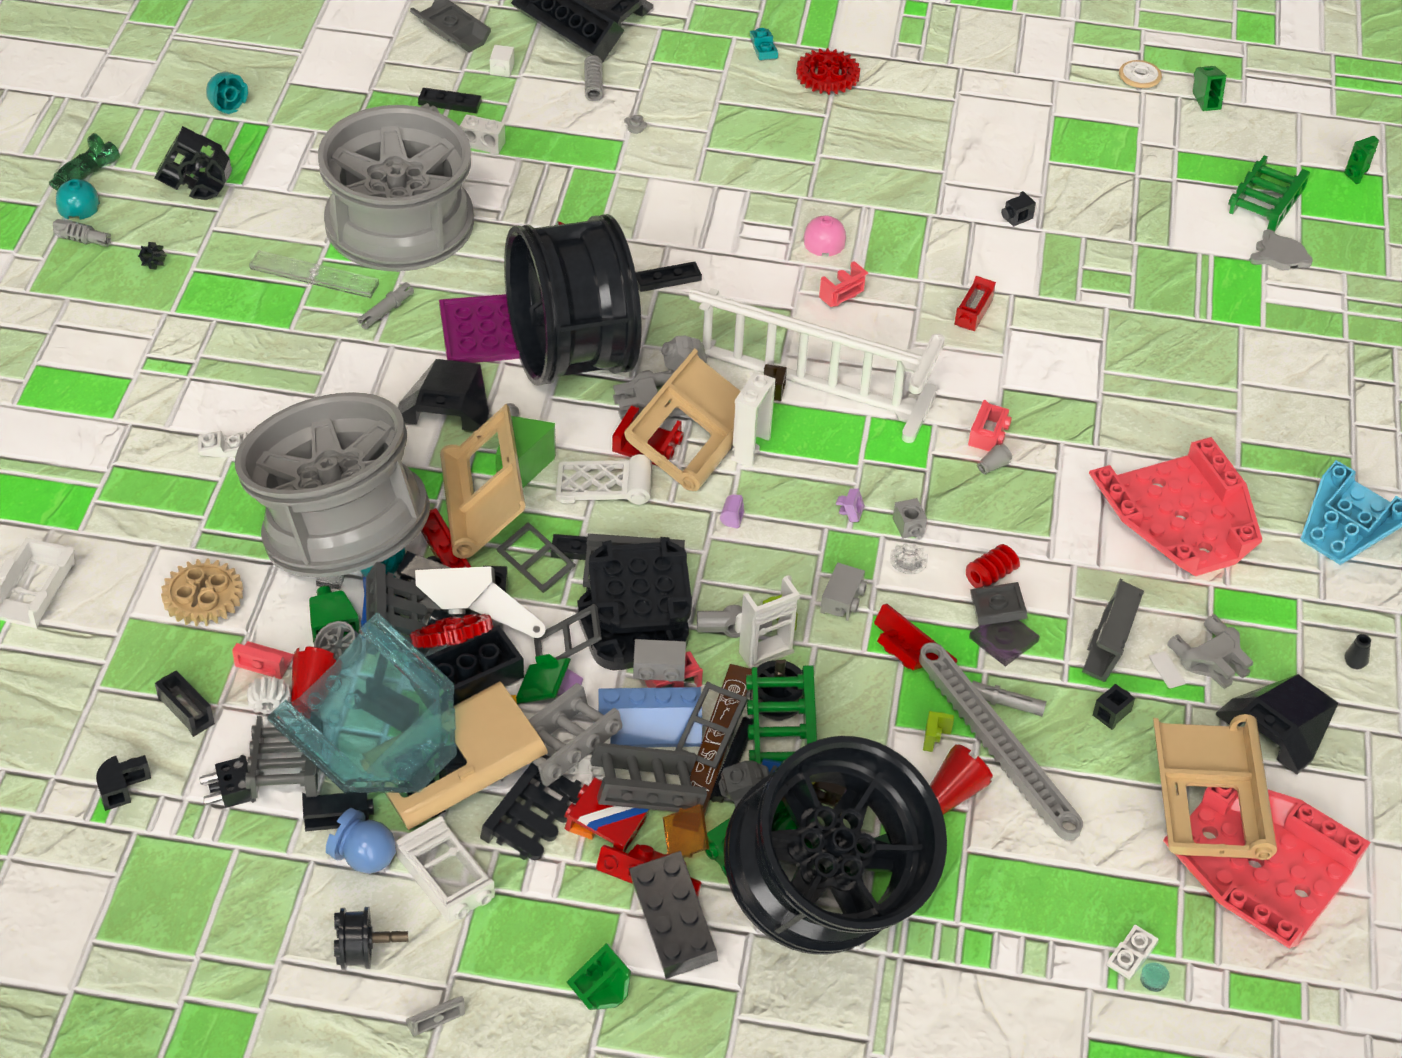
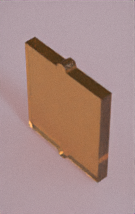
(686, 831)

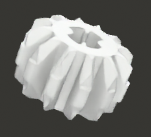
(267, 694)

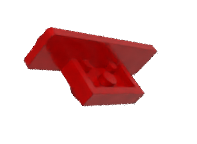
(902, 638)
(617, 863)

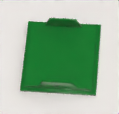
(542, 679)

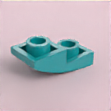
(763, 44)

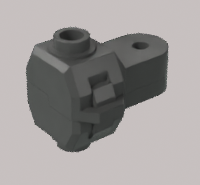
(740, 778)

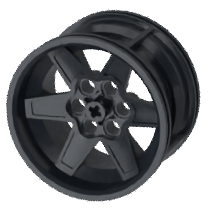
(572, 298)
(873, 778)

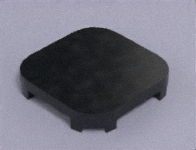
(640, 586)
(617, 649)

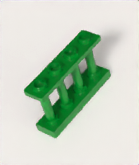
(1282, 205)
(804, 706)

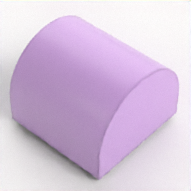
(732, 511)

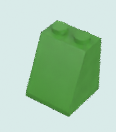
(534, 446)

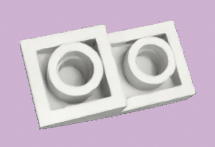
(217, 445)
(1132, 952)

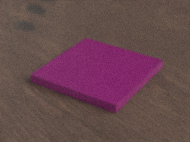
(477, 329)

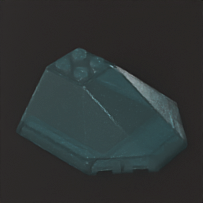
(375, 716)

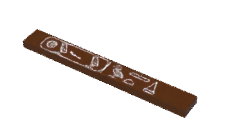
(722, 715)

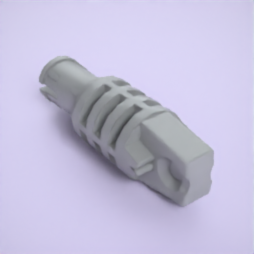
(80, 232)

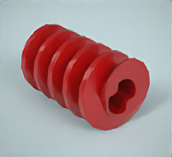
(992, 566)

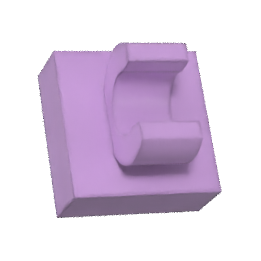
(851, 505)

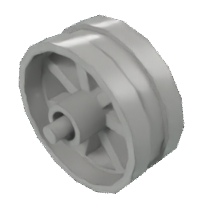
(334, 637)

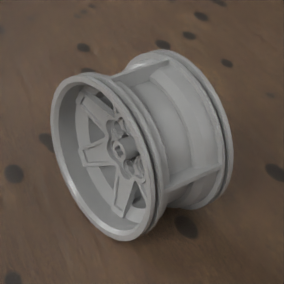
(396, 187)
(333, 484)

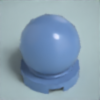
(364, 844)

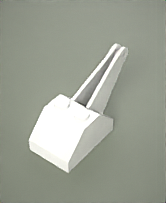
(476, 590)

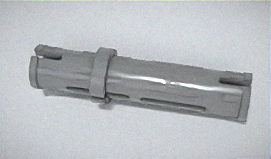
(392, 300)
(1010, 699)

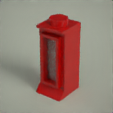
(975, 303)

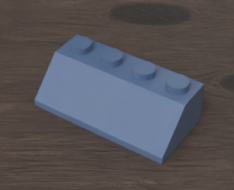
(653, 715)

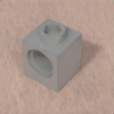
(909, 518)

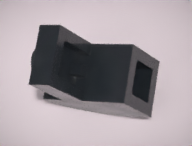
(115, 777)

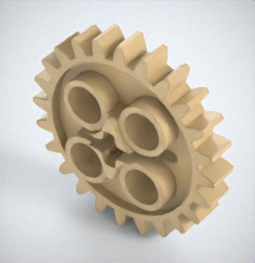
(202, 592)

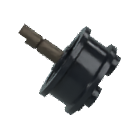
(778, 668)
(357, 938)

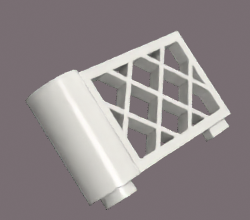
(635, 482)

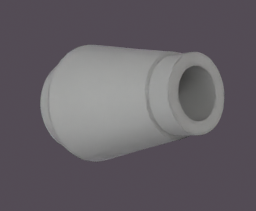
(994, 459)

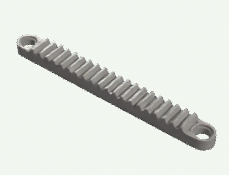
(1000, 742)

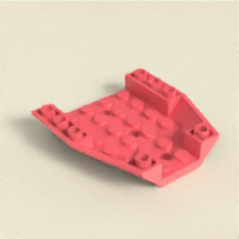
(1195, 486)
(1310, 856)

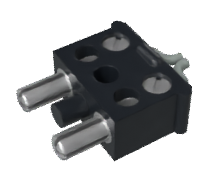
(230, 782)

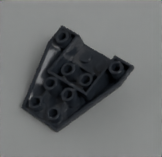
(620, 9)
(451, 390)
(1290, 715)

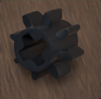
(152, 255)

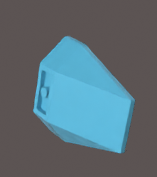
(1348, 516)

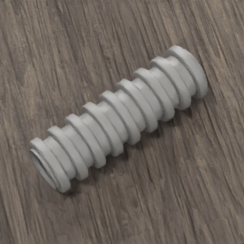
(593, 78)

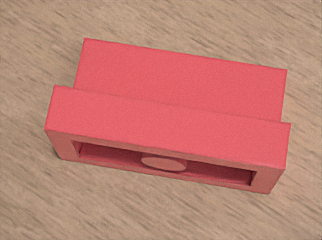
(261, 659)

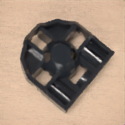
(207, 183)

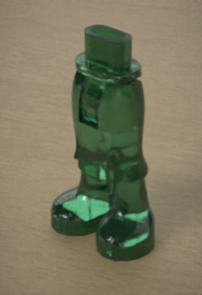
(86, 163)

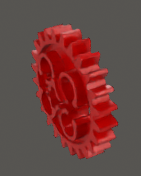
(828, 67)
(451, 630)

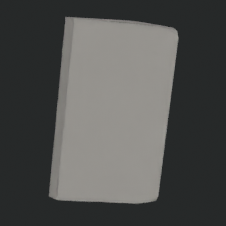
(436, 1016)

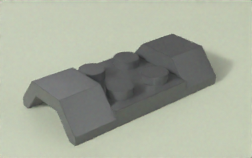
(454, 24)

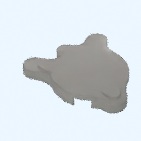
(1280, 252)

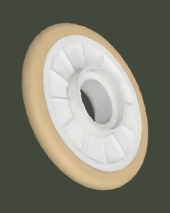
(1129, 75)

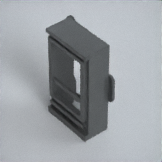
(1113, 631)

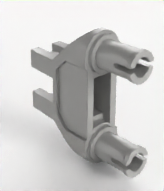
(641, 391)
(1217, 657)

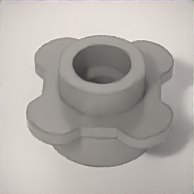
(635, 124)

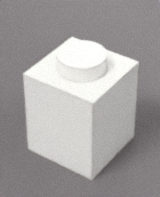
(502, 61)

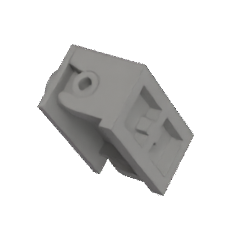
(843, 591)
(659, 660)

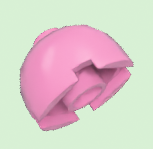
(824, 235)

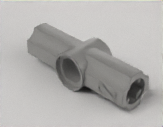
(722, 621)

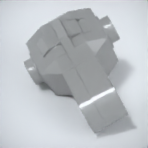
(679, 349)

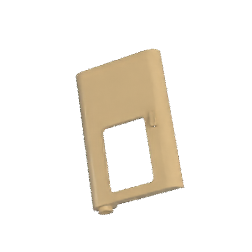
(705, 399)
(482, 514)
(493, 741)
(1215, 758)

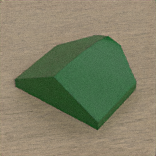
(602, 980)

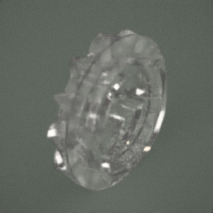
(909, 565)

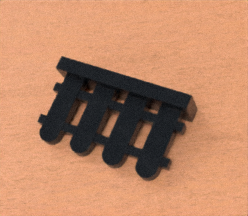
(521, 814)

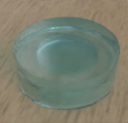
(1154, 977)

